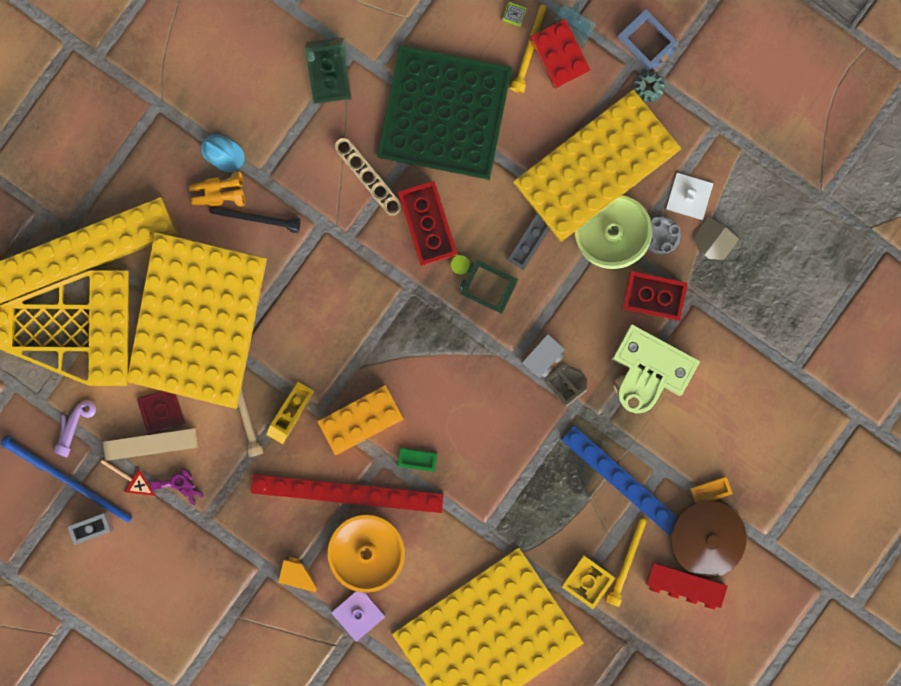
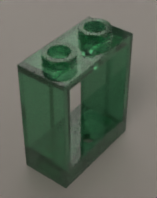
(506, 295)

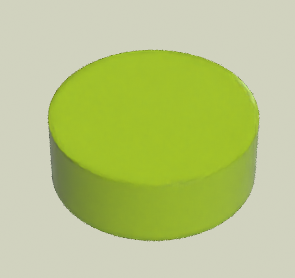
(460, 264)

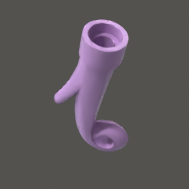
(68, 428)

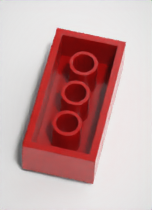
(427, 223)

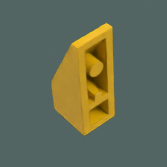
(290, 412)

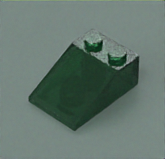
(328, 70)

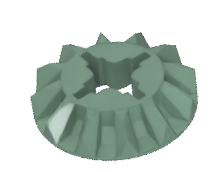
(640, 85)

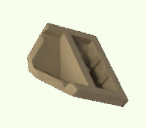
(714, 240)
(567, 384)

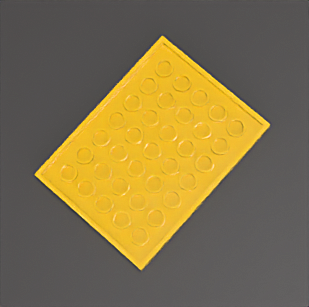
(196, 319)
(490, 630)

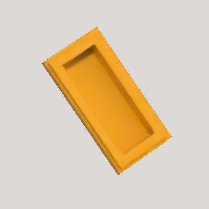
(712, 490)

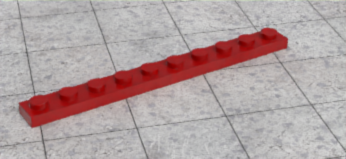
(347, 493)

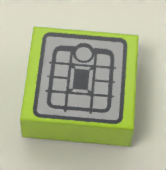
(514, 14)

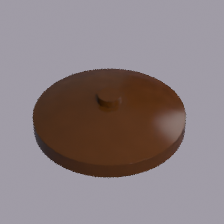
(708, 539)

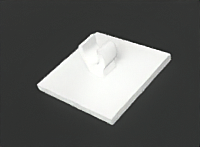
(689, 196)

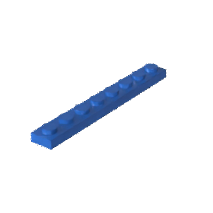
(620, 479)

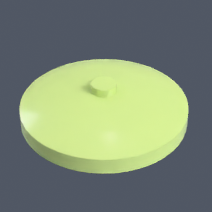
(616, 234)

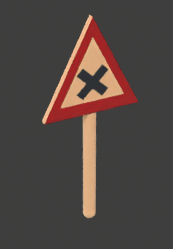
(137, 485)

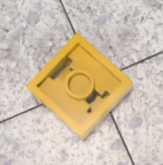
(581, 576)

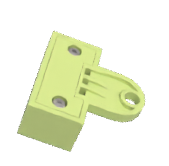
(651, 368)

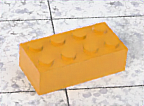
(360, 420)

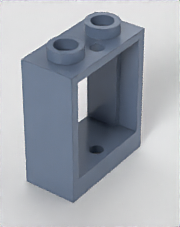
(637, 23)

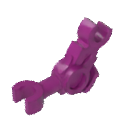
(179, 482)

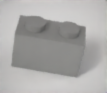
(543, 357)
(90, 528)

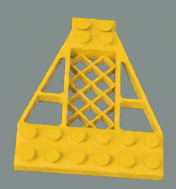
(106, 321)

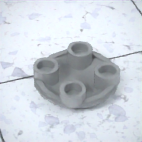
(665, 235)

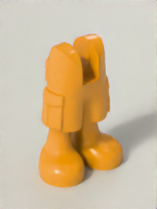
(213, 189)

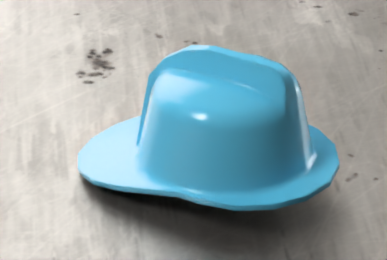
(222, 152)

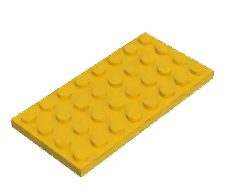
(597, 165)

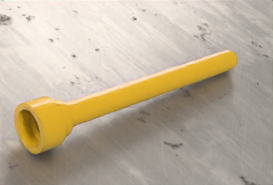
(518, 84)
(614, 597)

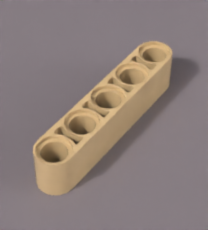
(365, 168)
(150, 444)

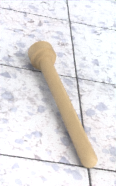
(254, 448)

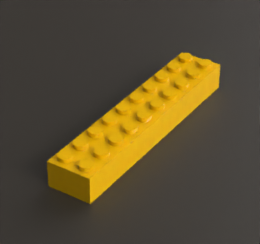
(84, 250)

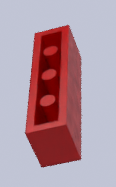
(686, 585)

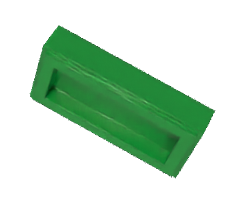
(417, 459)

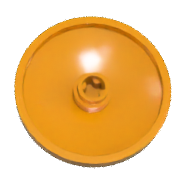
(366, 553)

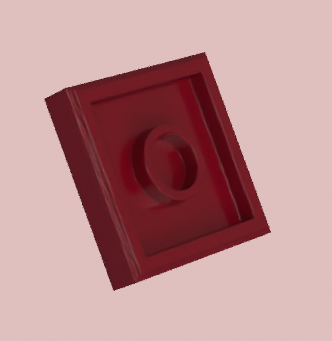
(160, 411)

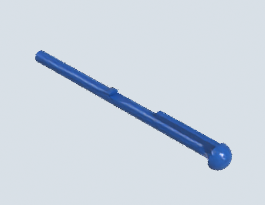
(6, 442)

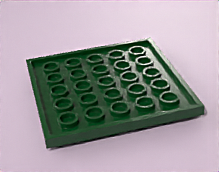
(444, 112)

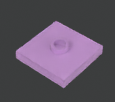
(358, 614)

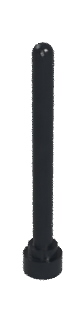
(291, 224)

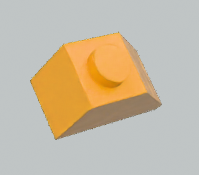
(296, 575)

